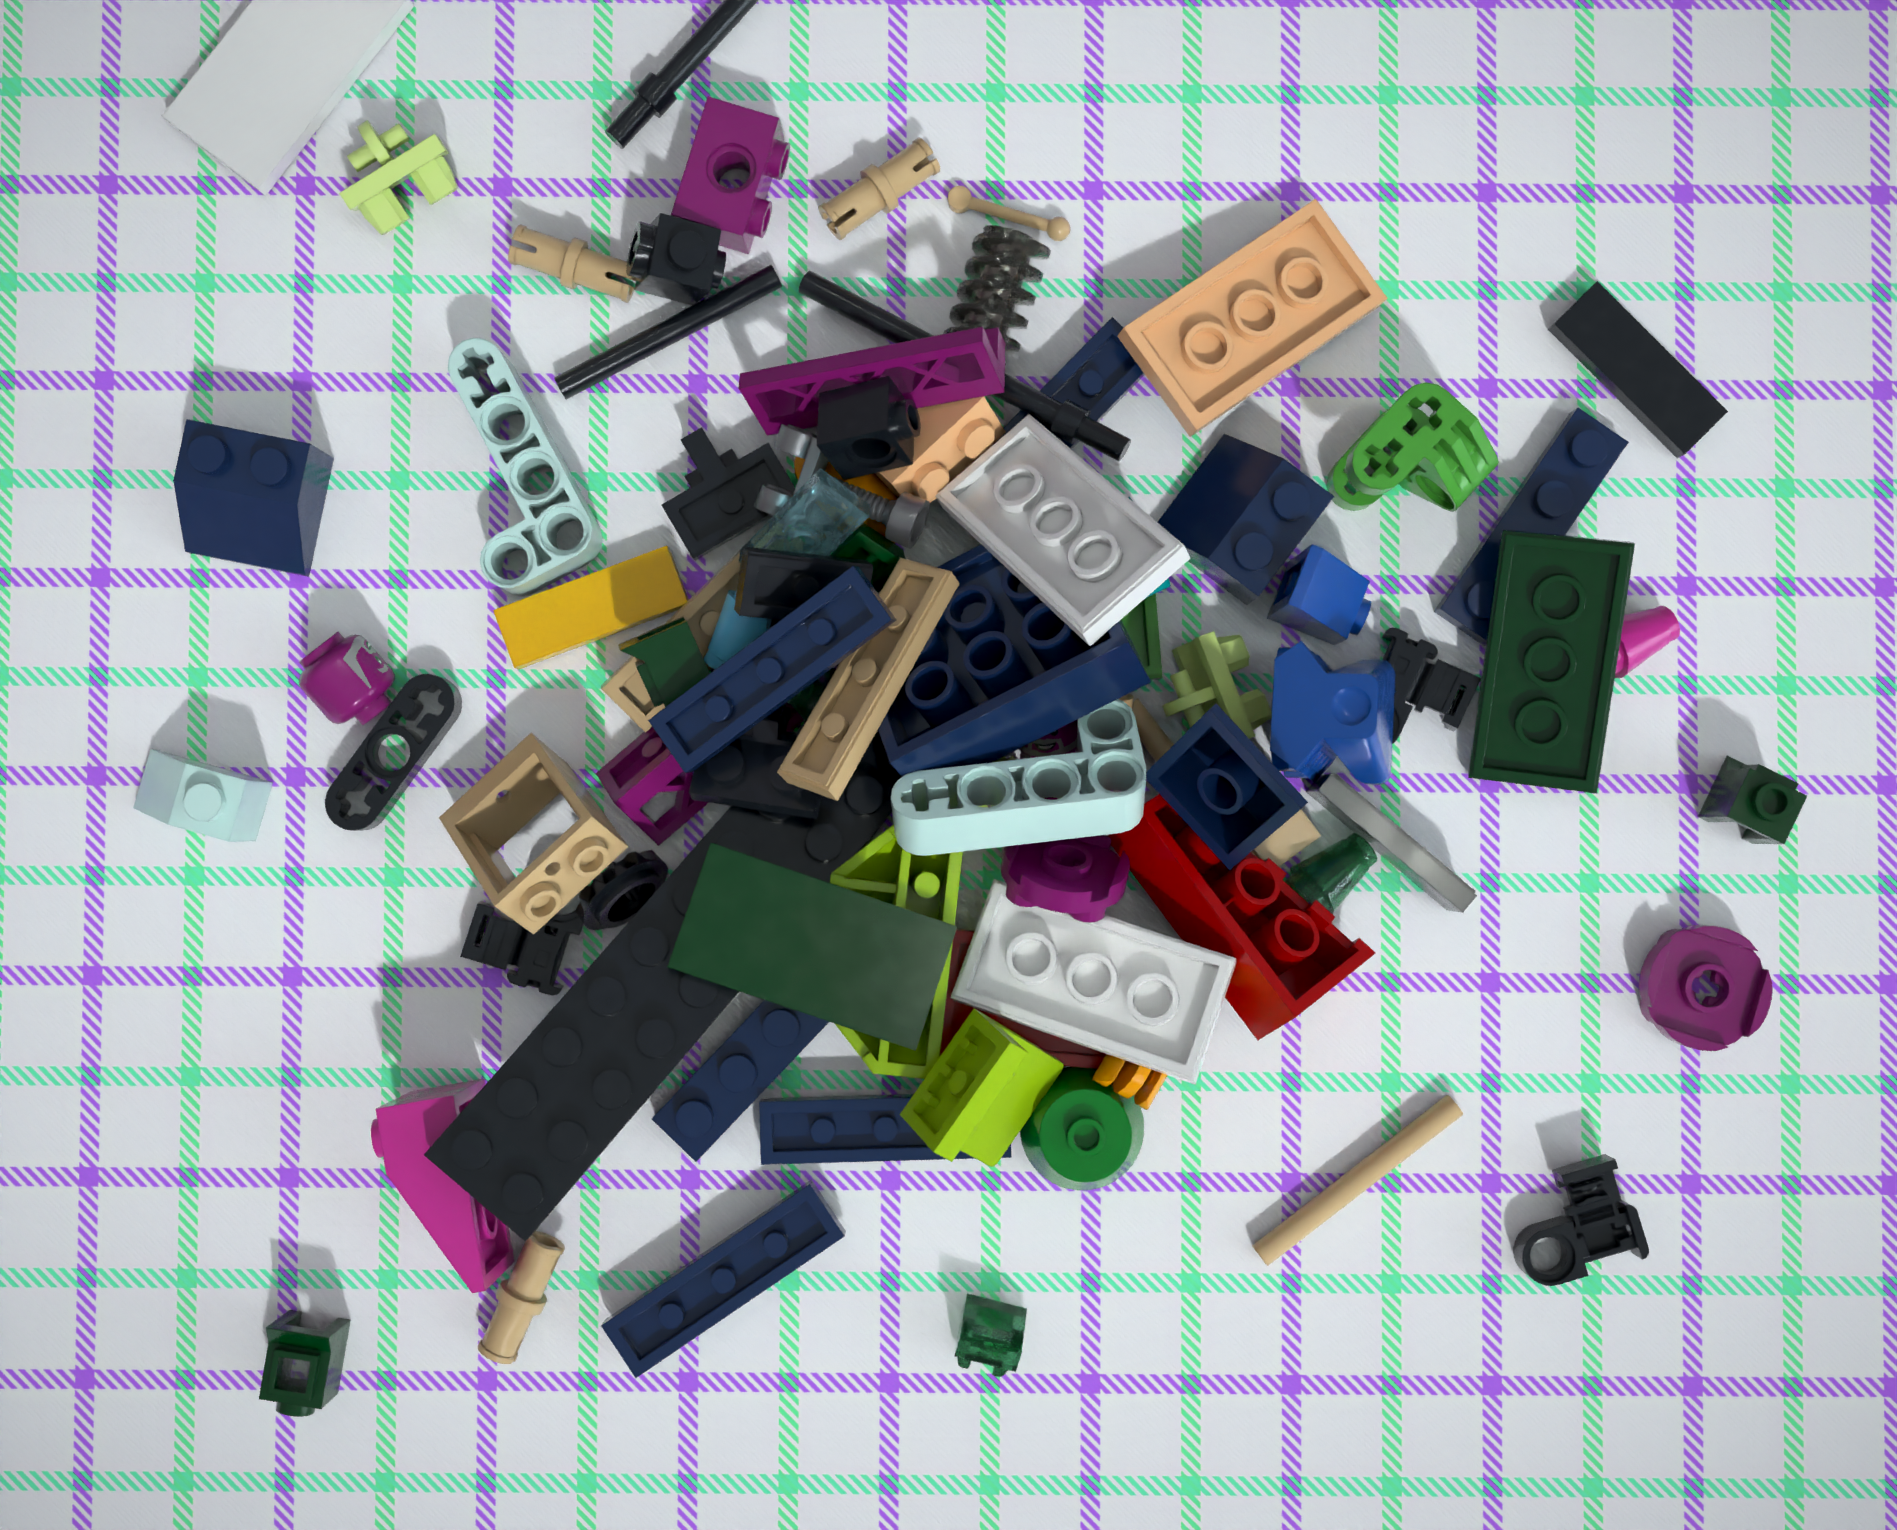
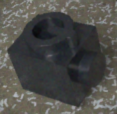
(676, 259)

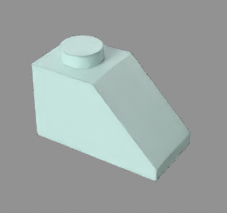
(202, 797)

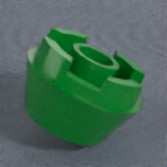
(1083, 1132)

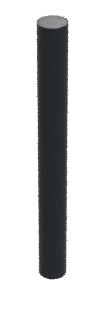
(668, 332)

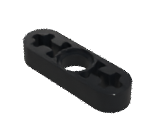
(378, 798)

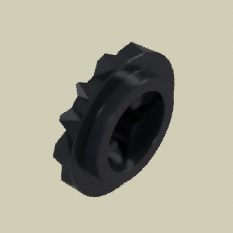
(621, 890)

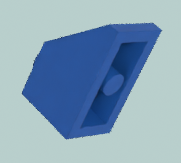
(1321, 597)

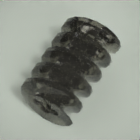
(997, 282)

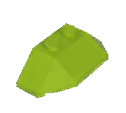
(925, 887)

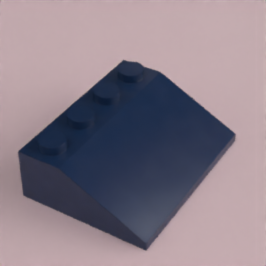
(1000, 674)

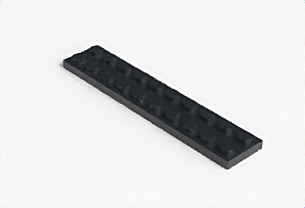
(630, 1018)

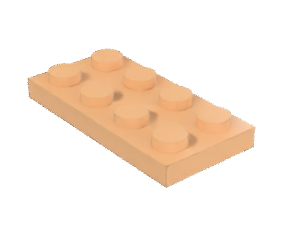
(1252, 317)

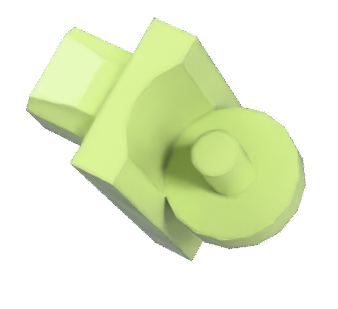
(374, 192)
(1207, 681)

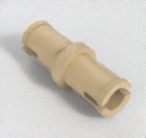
(879, 188)
(571, 263)
(521, 1298)

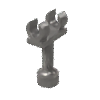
(901, 517)

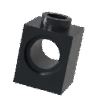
(867, 428)

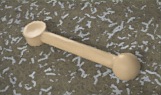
(961, 200)

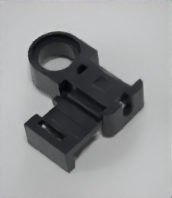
(1426, 683)
(510, 943)
(1597, 1226)

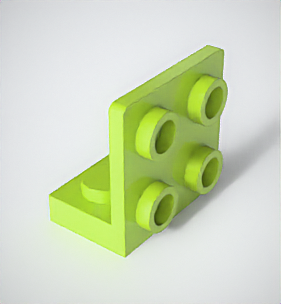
(980, 1091)

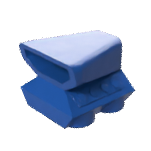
(1331, 715)

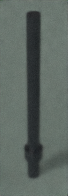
(657, 91)
(1066, 419)

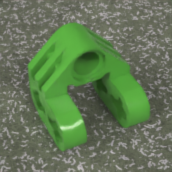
(1437, 460)

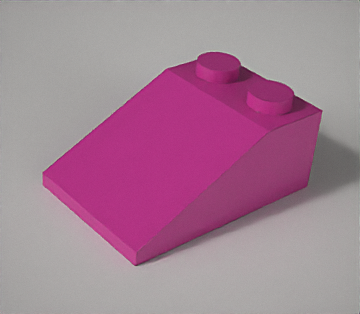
(461, 1226)

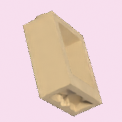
(485, 823)

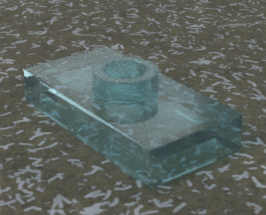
(813, 519)

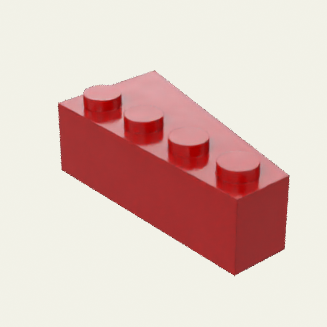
(1281, 943)

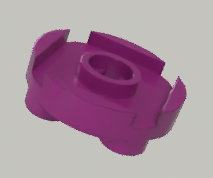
(1066, 876)
(1668, 994)

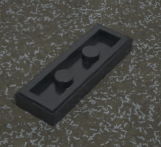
(1637, 370)

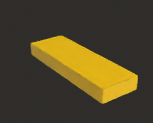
(591, 607)

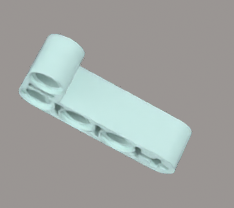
(517, 462)
(941, 810)

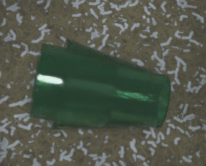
(1332, 872)

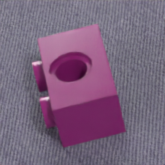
(724, 141)

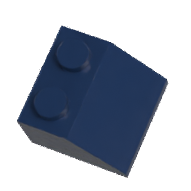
(250, 496)
(1244, 515)
(1224, 787)

